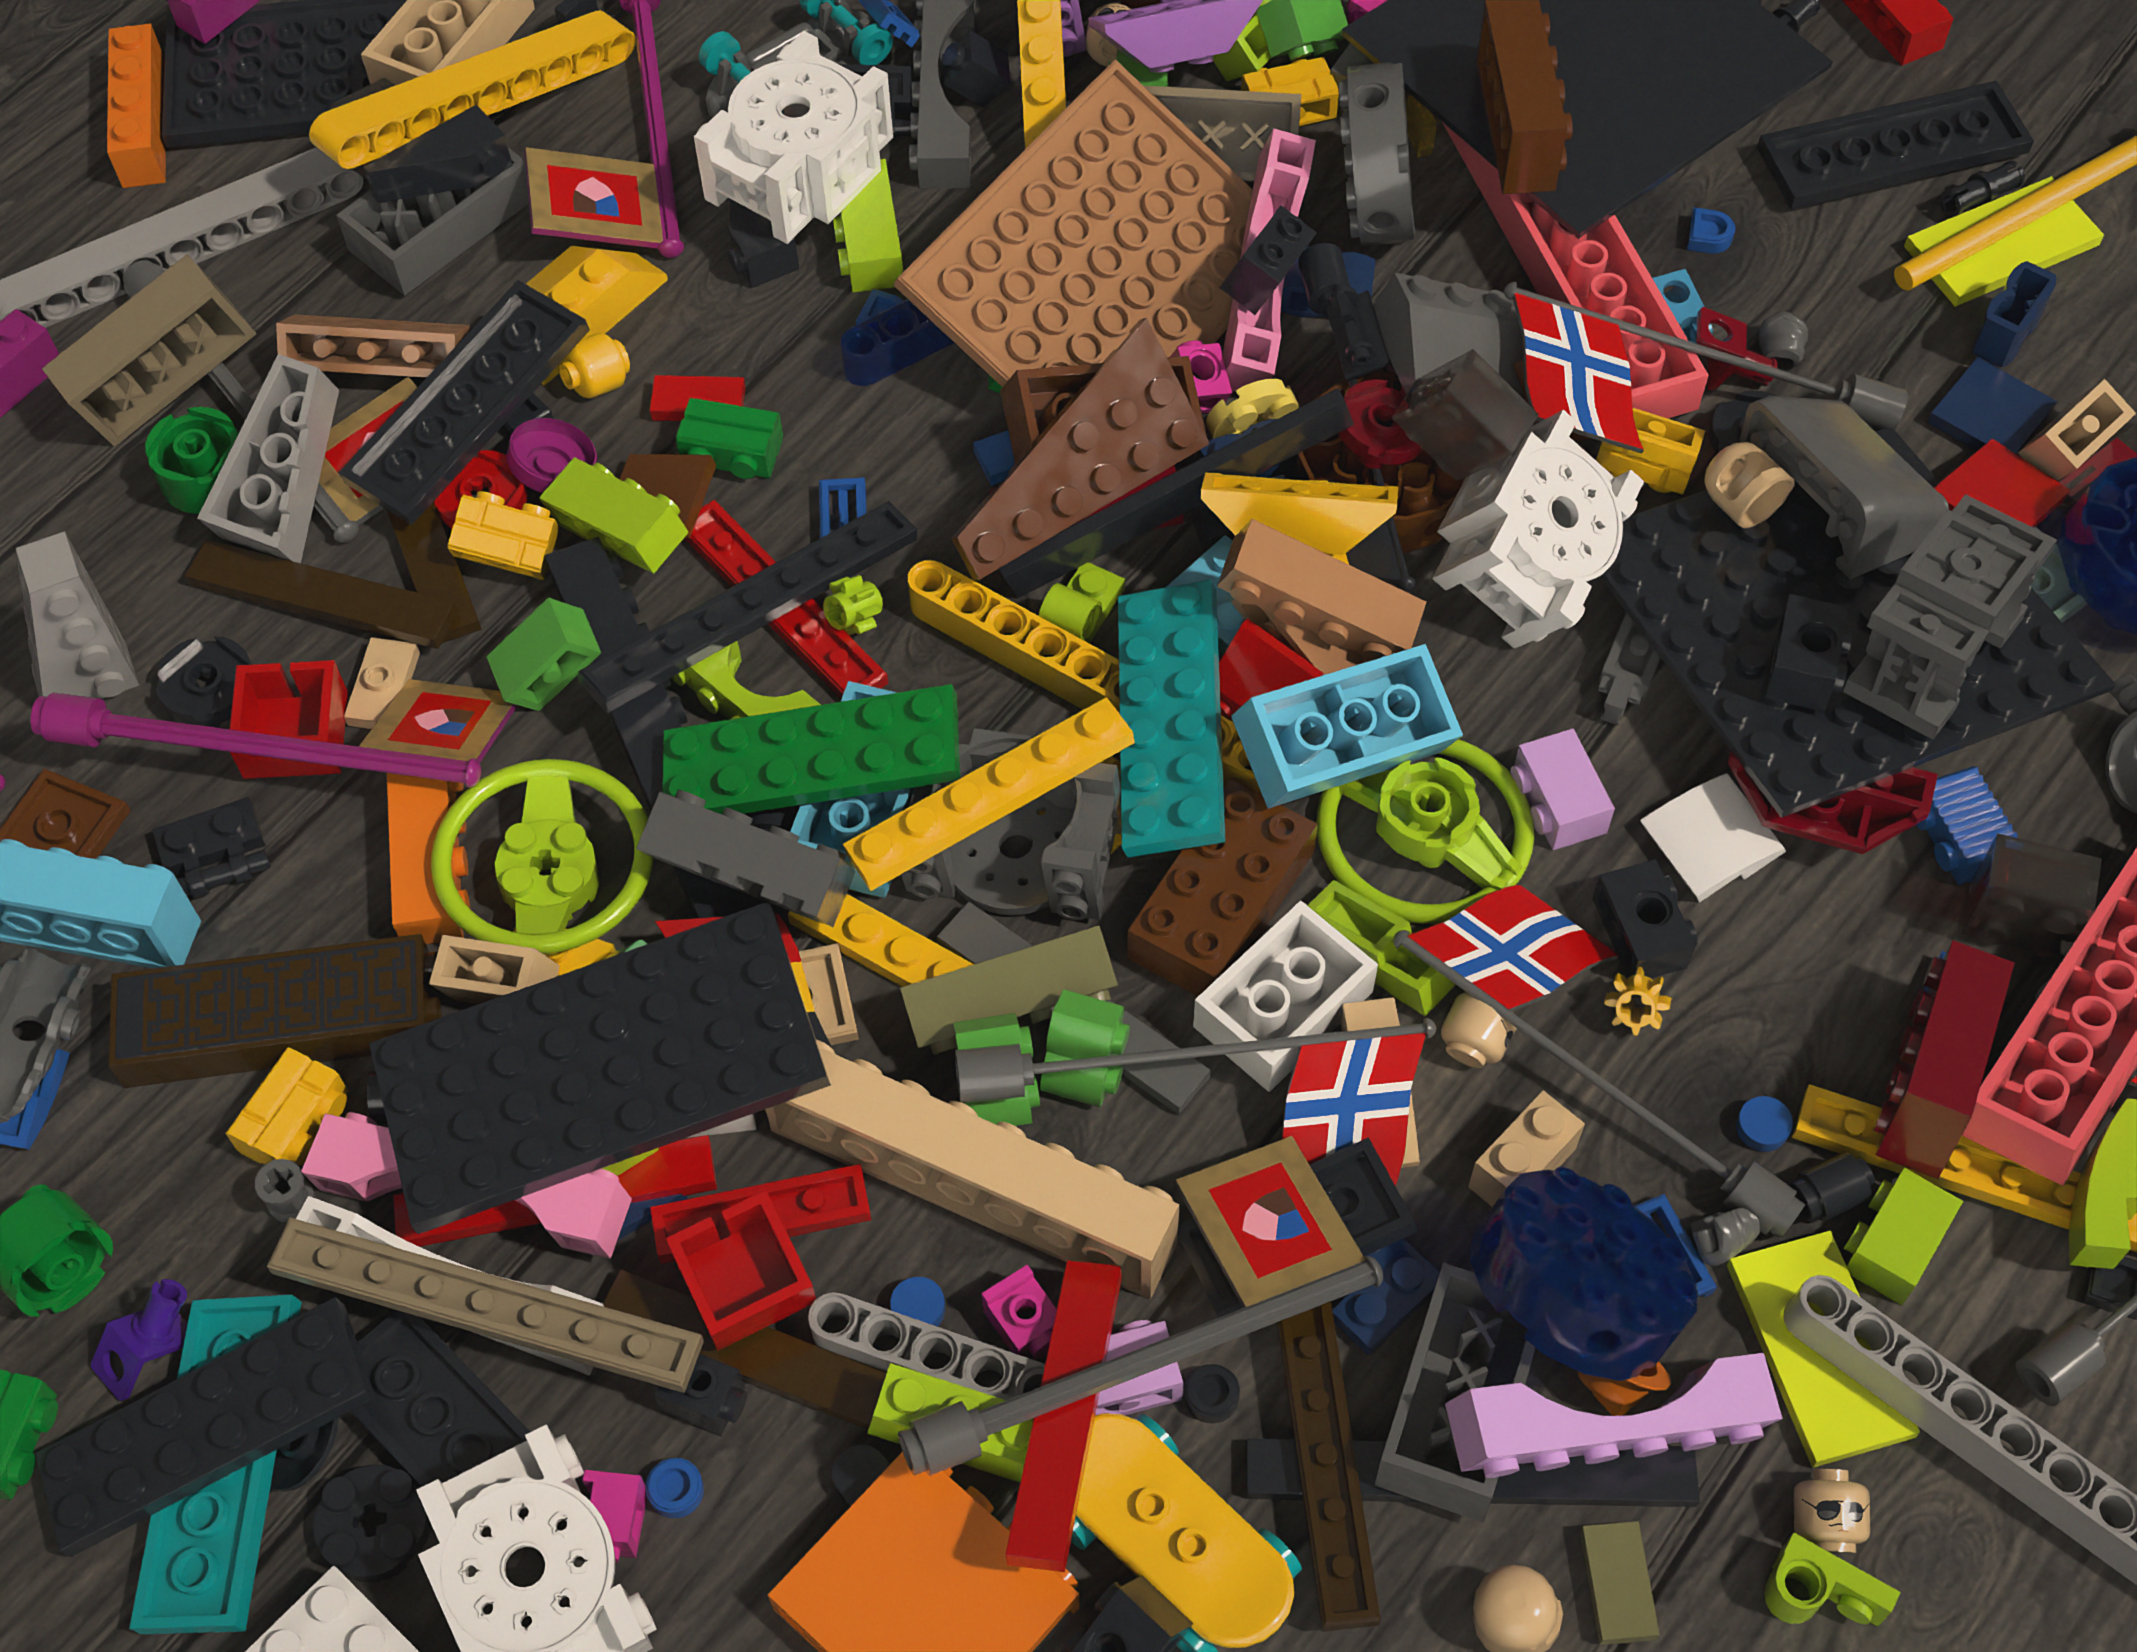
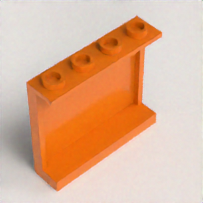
(920, 1573)

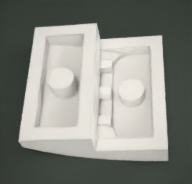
(1712, 836)

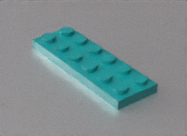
(1173, 707)
(207, 1545)

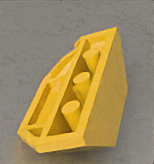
(598, 285)
(1313, 512)

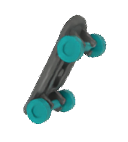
(842, 37)

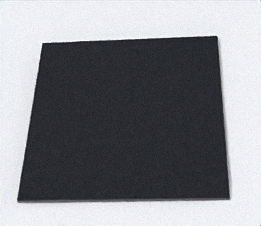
(1639, 76)
(1713, 612)

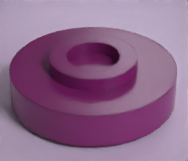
(544, 448)

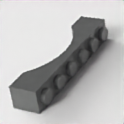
(942, 135)

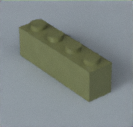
(1016, 983)

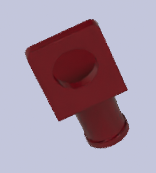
(1733, 344)

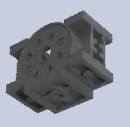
(1947, 600)
(1057, 872)

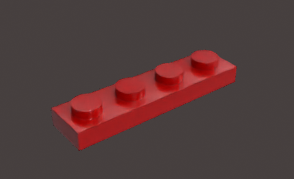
(802, 1202)

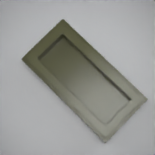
(1619, 1583)

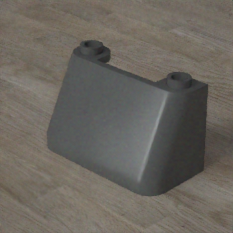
(1865, 486)

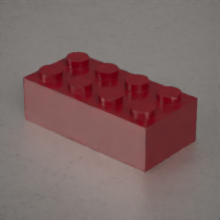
(1942, 1059)

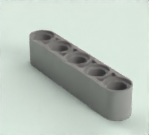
(916, 1343)

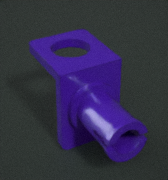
(142, 1337)

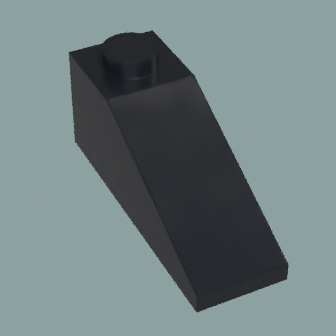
(444, 159)
(755, 249)

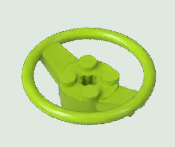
(1449, 834)
(542, 842)

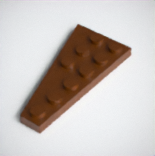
(1097, 448)

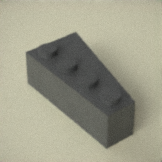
(747, 857)

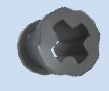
(275, 1178)

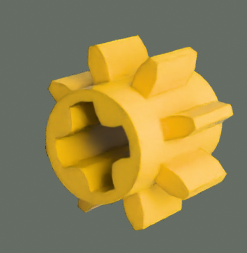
(1624, 1004)

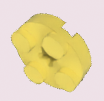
(1256, 403)

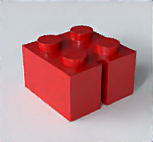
(269, 706)
(744, 1277)

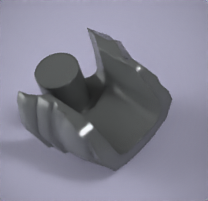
(1783, 337)
(1724, 1235)

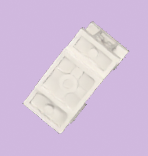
(801, 160)
(1576, 524)
(542, 1479)

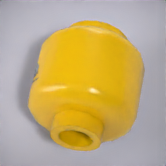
(595, 366)

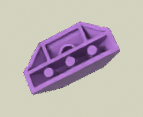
(1176, 30)

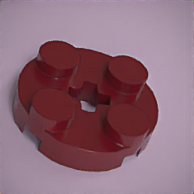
(1367, 438)

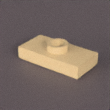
(380, 679)

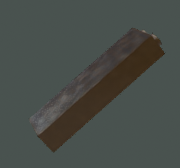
(252, 1008)

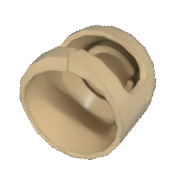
(1747, 483)
(1516, 1611)

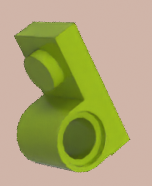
(1083, 602)
(1826, 1577)

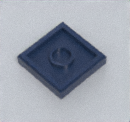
(1989, 406)

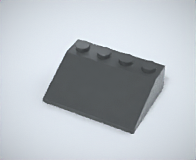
(1438, 321)

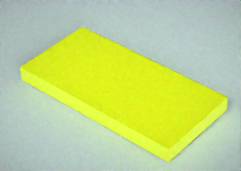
(2042, 243)
(1827, 1406)

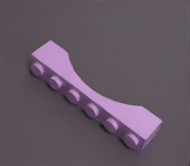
(1515, 1425)

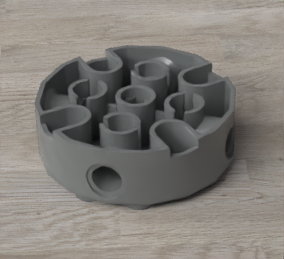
(1377, 154)

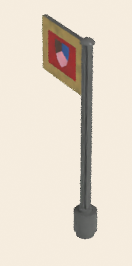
(335, 501)
(1275, 1246)

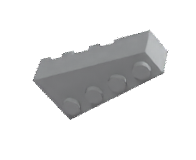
(275, 463)
(68, 625)

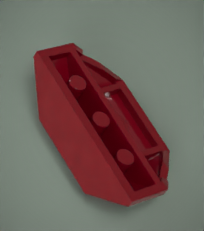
(1854, 819)

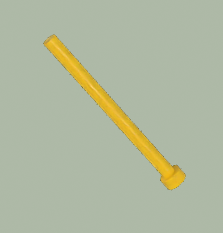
(2016, 215)

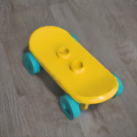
(1182, 1536)

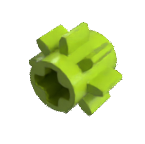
(853, 605)

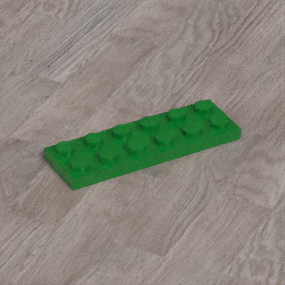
(817, 752)

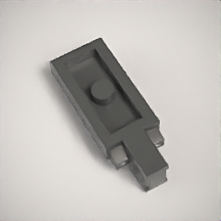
(1627, 671)

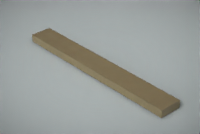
(487, 1304)

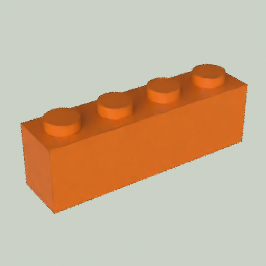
(136, 106)
(414, 816)

